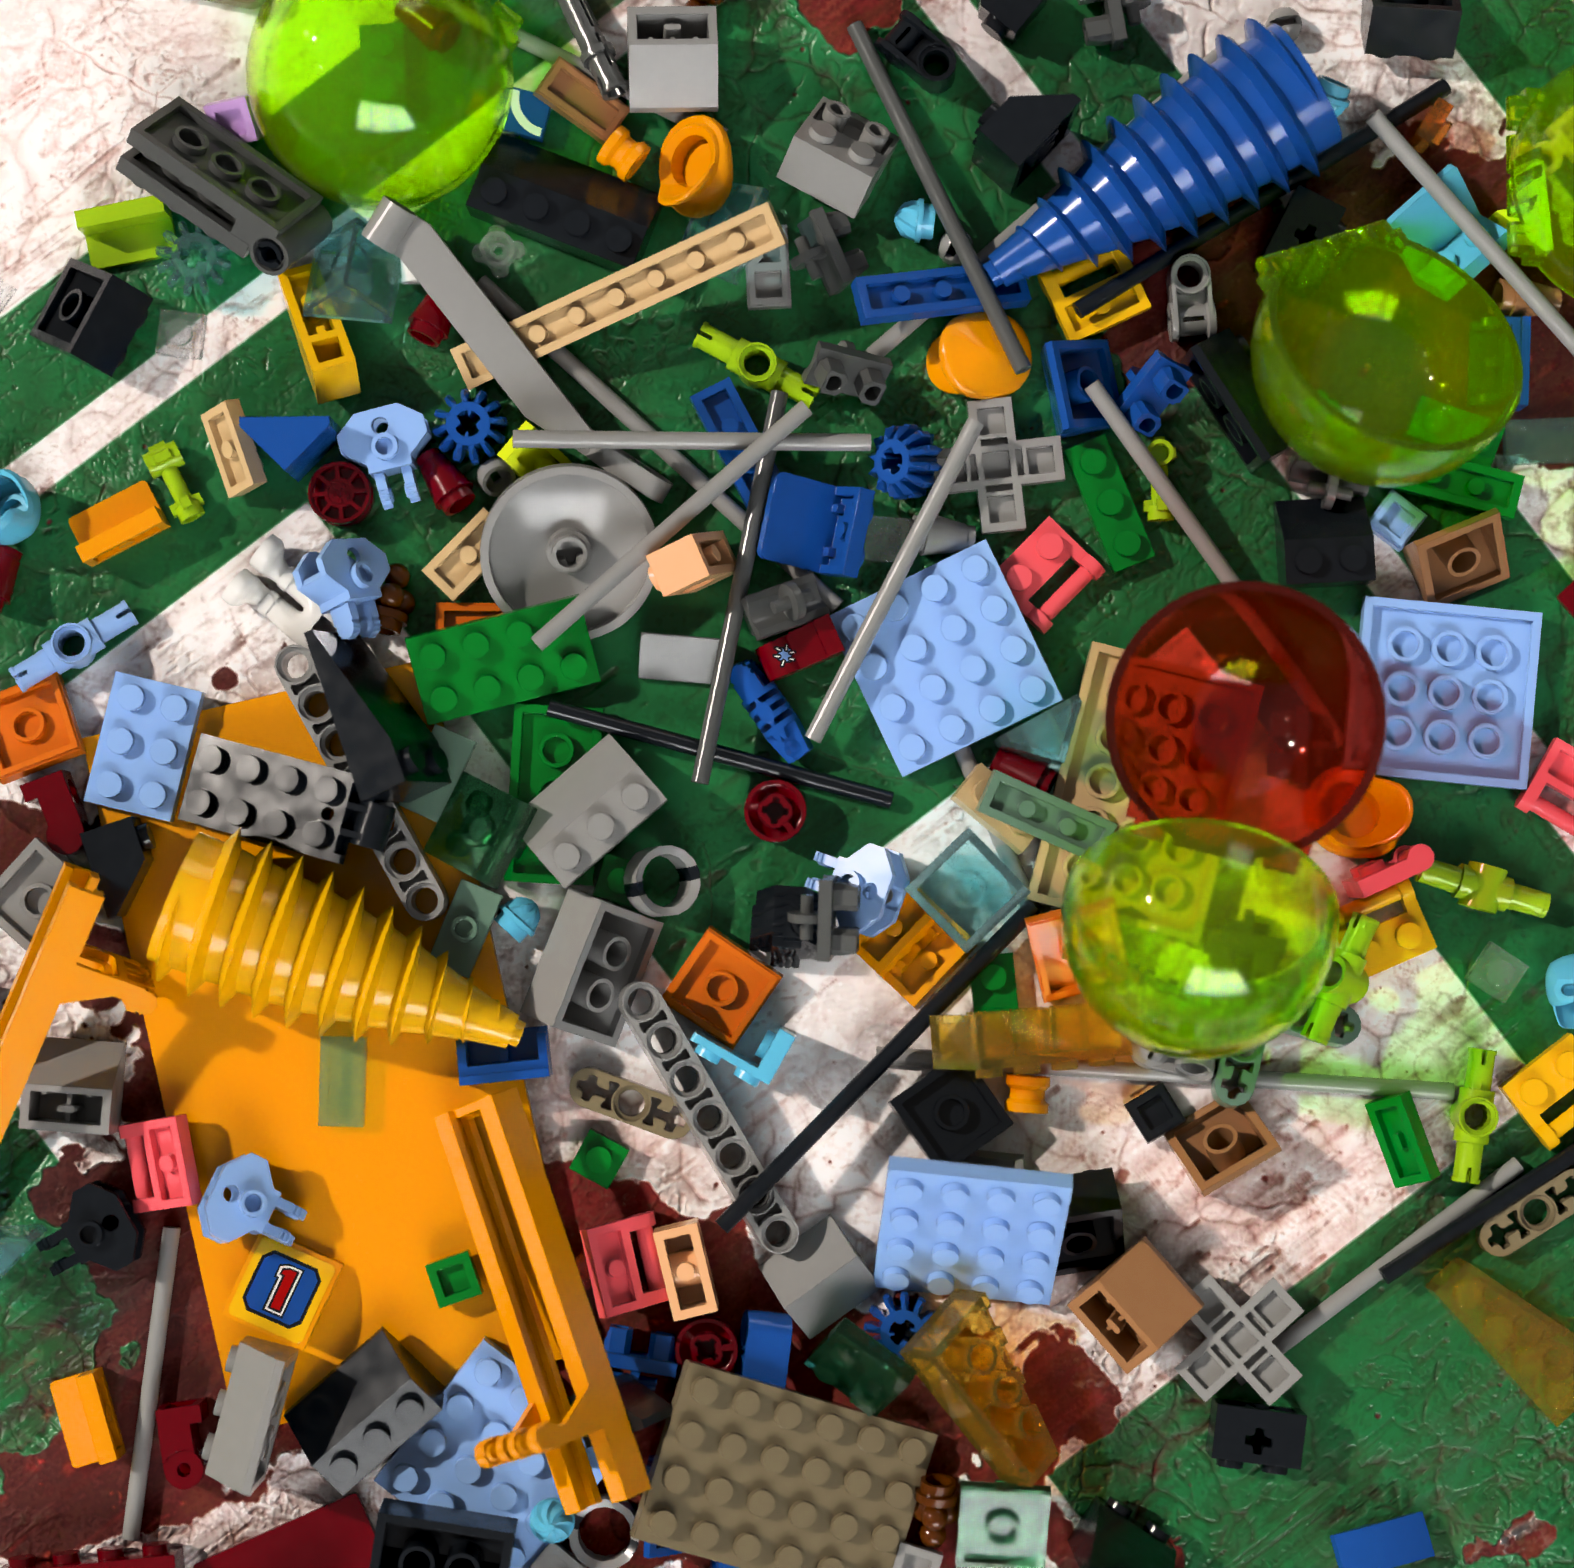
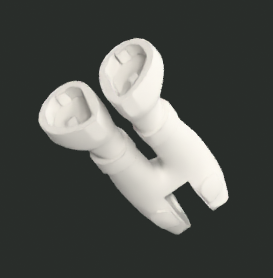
(249, 589)

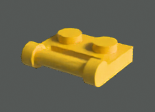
(1112, 313)
(1396, 937)
(1540, 1086)

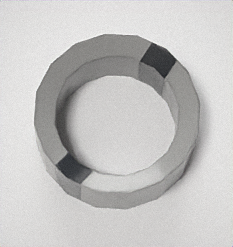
(688, 878)
(594, 1560)

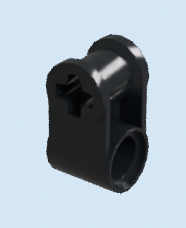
(912, 47)

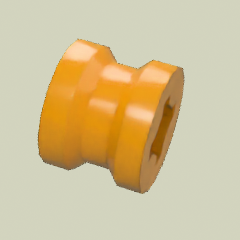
(623, 153)
(1027, 1093)

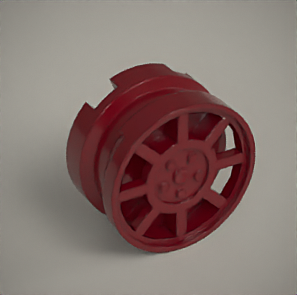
(341, 494)
(775, 811)
(707, 1341)

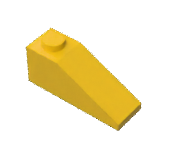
(321, 342)

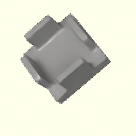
(26, 889)

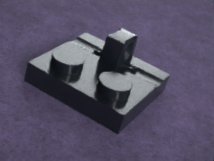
(950, 1114)

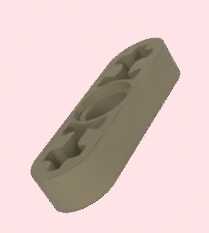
(596, 1100)
(1512, 1237)

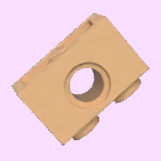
(691, 563)
(686, 1269)

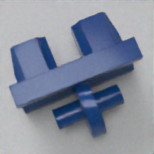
(1152, 390)
(658, 1360)

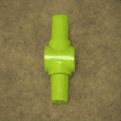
(737, 352)
(1485, 888)
(1353, 982)
(1475, 1091)

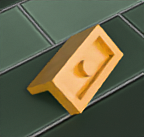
(117, 523)
(88, 1418)

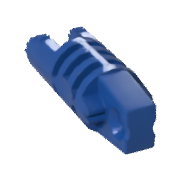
(770, 711)

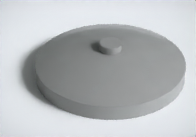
(559, 535)

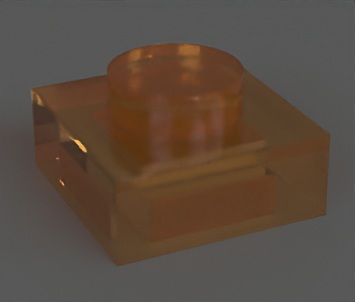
(1433, 126)

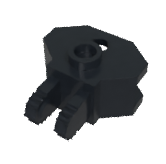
(95, 1233)

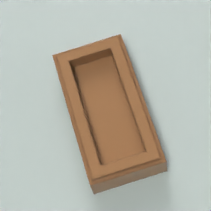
(580, 101)

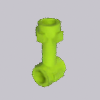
(1163, 453)
(164, 461)

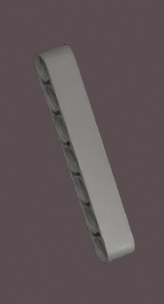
(402, 835)
(691, 1101)

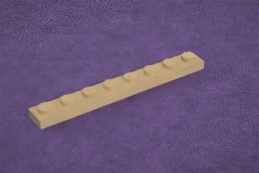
(637, 287)

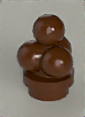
(395, 602)
(936, 1507)

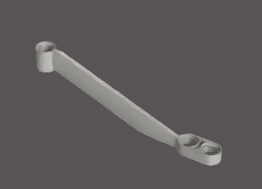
(493, 339)

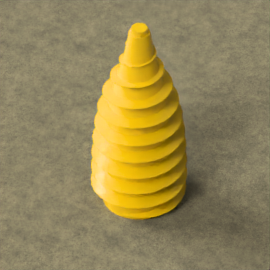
(313, 952)

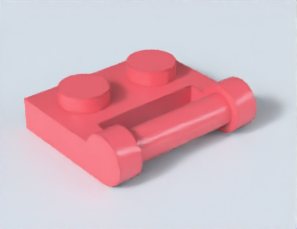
(1037, 562)
(1556, 772)
(1378, 875)
(161, 1163)
(614, 1265)

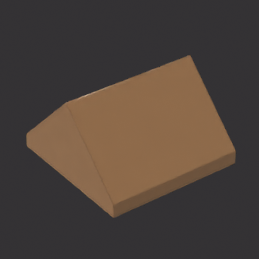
(1459, 558)
(1221, 1144)

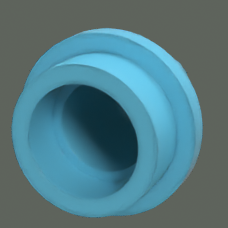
(1336, 93)
(915, 220)
(519, 917)
(550, 1522)

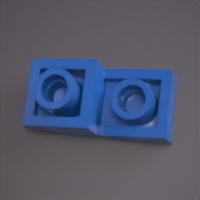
(1384, 1543)

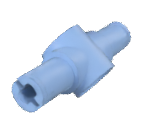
(51, 657)

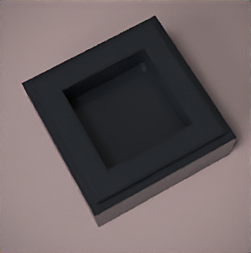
(1155, 1113)

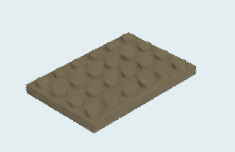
(779, 1477)

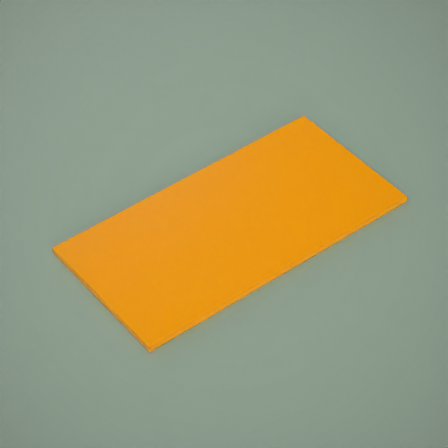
(251, 1086)

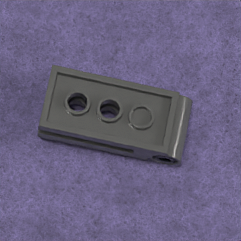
(225, 187)

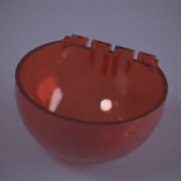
(1247, 713)

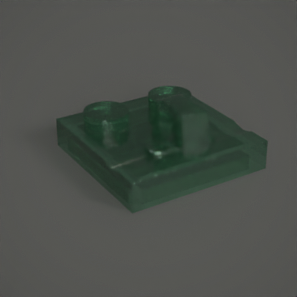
(480, 830)
(860, 1367)
(1002, 1525)

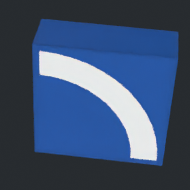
(527, 116)

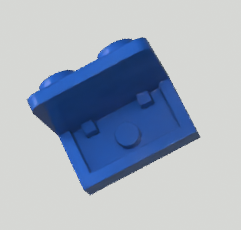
(815, 525)

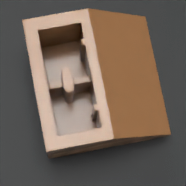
(1135, 1304)

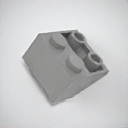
(672, 59)
(837, 156)
(75, 1087)

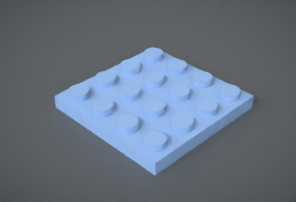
(949, 660)
(1455, 689)
(971, 1229)
(439, 1461)

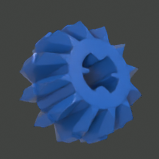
(454, 427)
(905, 461)
(898, 1314)

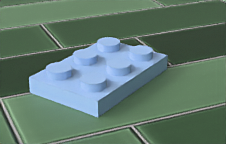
(144, 746)

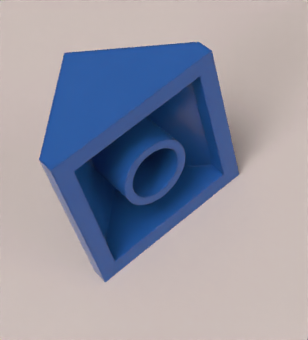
(1068, 370)
(293, 441)

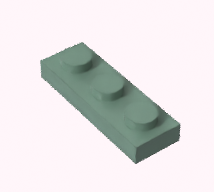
(1042, 814)

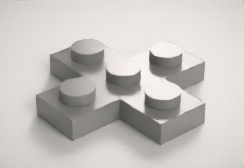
(1002, 465)
(1241, 1341)

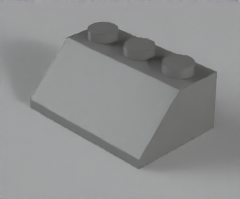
(590, 810)
(587, 963)
(249, 1413)

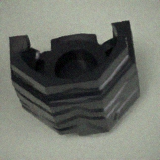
(773, 933)

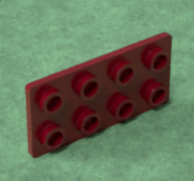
(323, 1538)

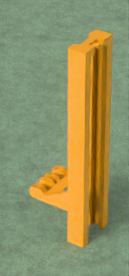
(61, 971)
(548, 1421)

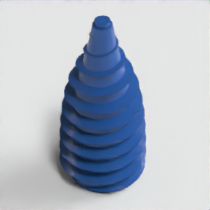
(1182, 157)

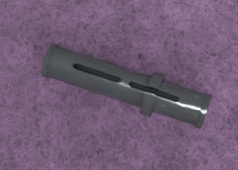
(596, 51)

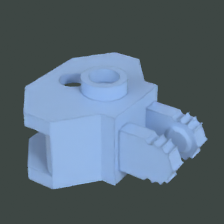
(387, 451)
(344, 585)
(876, 872)
(249, 1205)

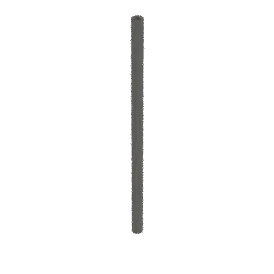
(939, 198)
(734, 609)

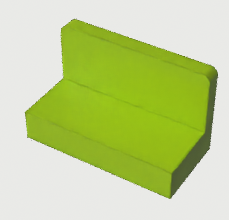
(125, 231)

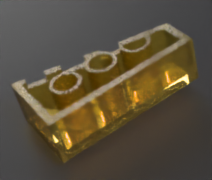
(1024, 1040)
(1514, 1334)
(974, 1380)

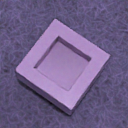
(234, 116)

